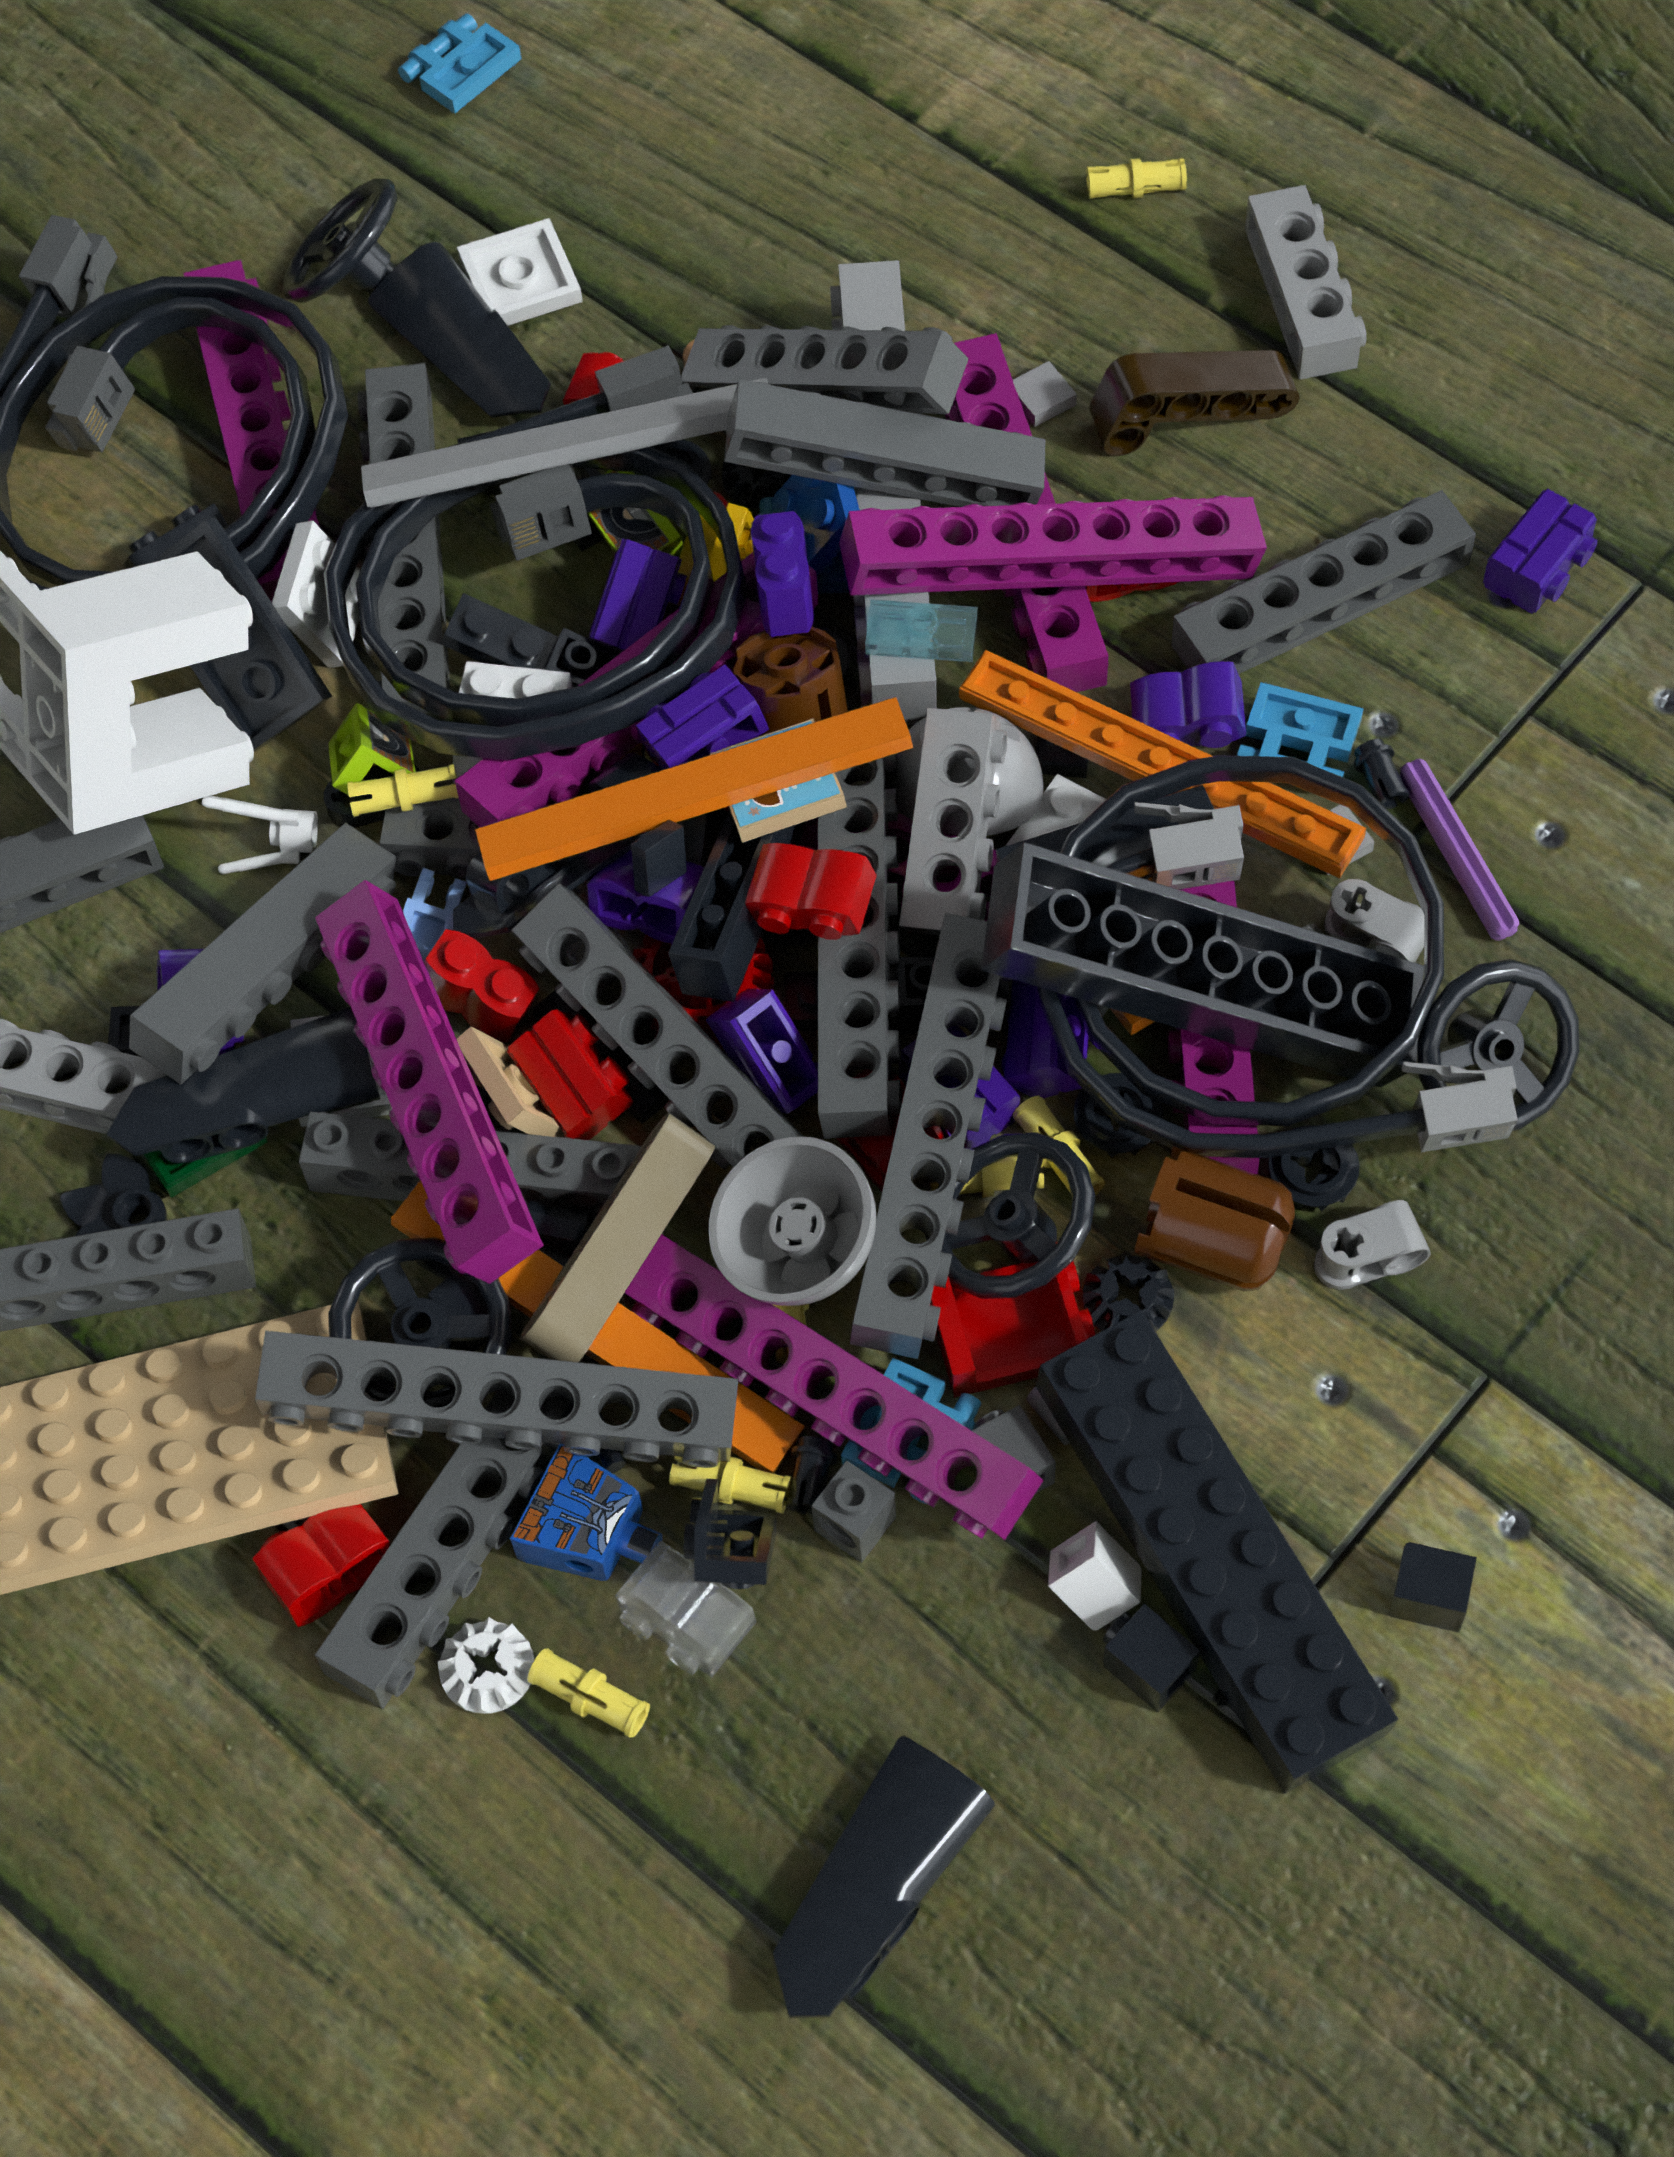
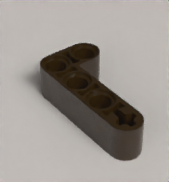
(1187, 388)

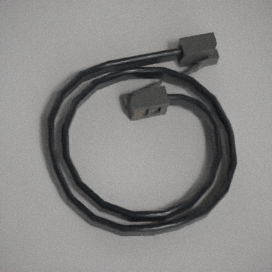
(94, 391)
(534, 516)

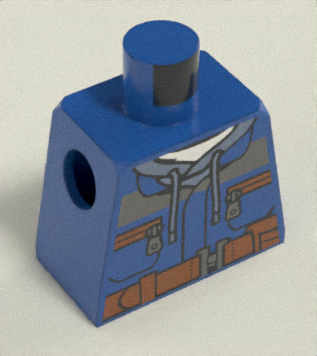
(582, 1520)

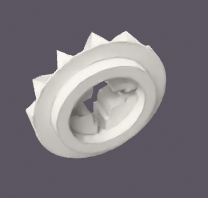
(490, 1691)

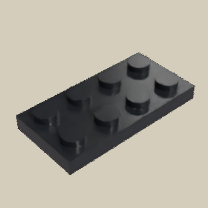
(273, 679)

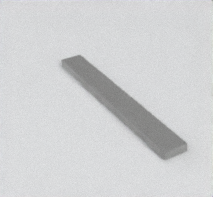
(547, 446)

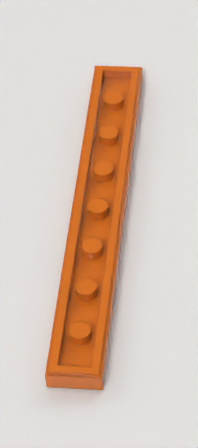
(1140, 751)
(693, 788)
(760, 1430)

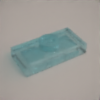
(921, 630)

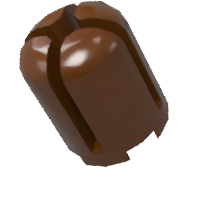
(792, 677)
(1217, 1221)

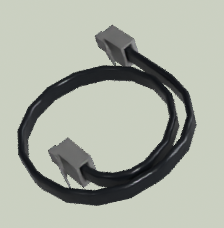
(1209, 851)

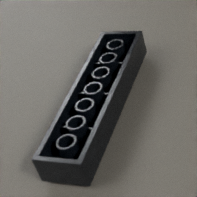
(1195, 963)
(1215, 1552)

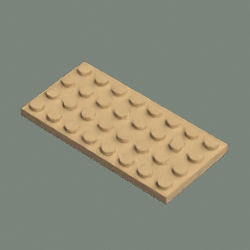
(168, 1456)

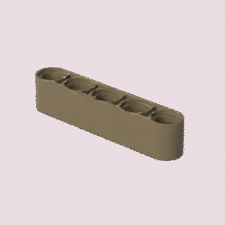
(618, 1241)

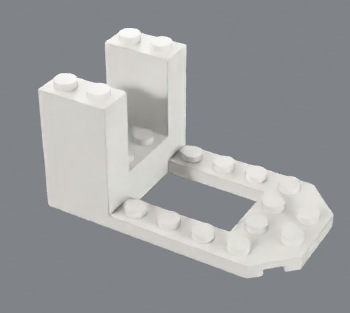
(77, 659)

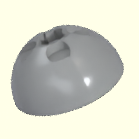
(1018, 779)
(768, 1218)

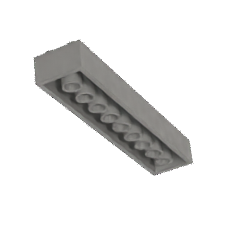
(871, 300)

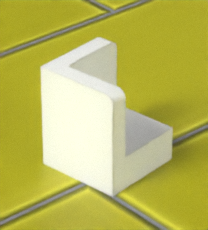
(1095, 1576)

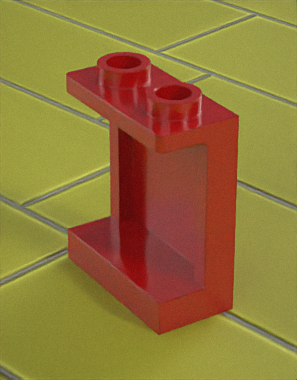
(1007, 1338)

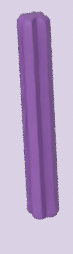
(1459, 850)

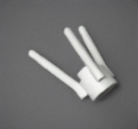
(290, 829)

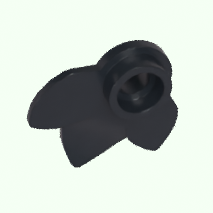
(116, 1201)

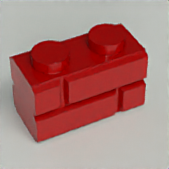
(571, 1074)

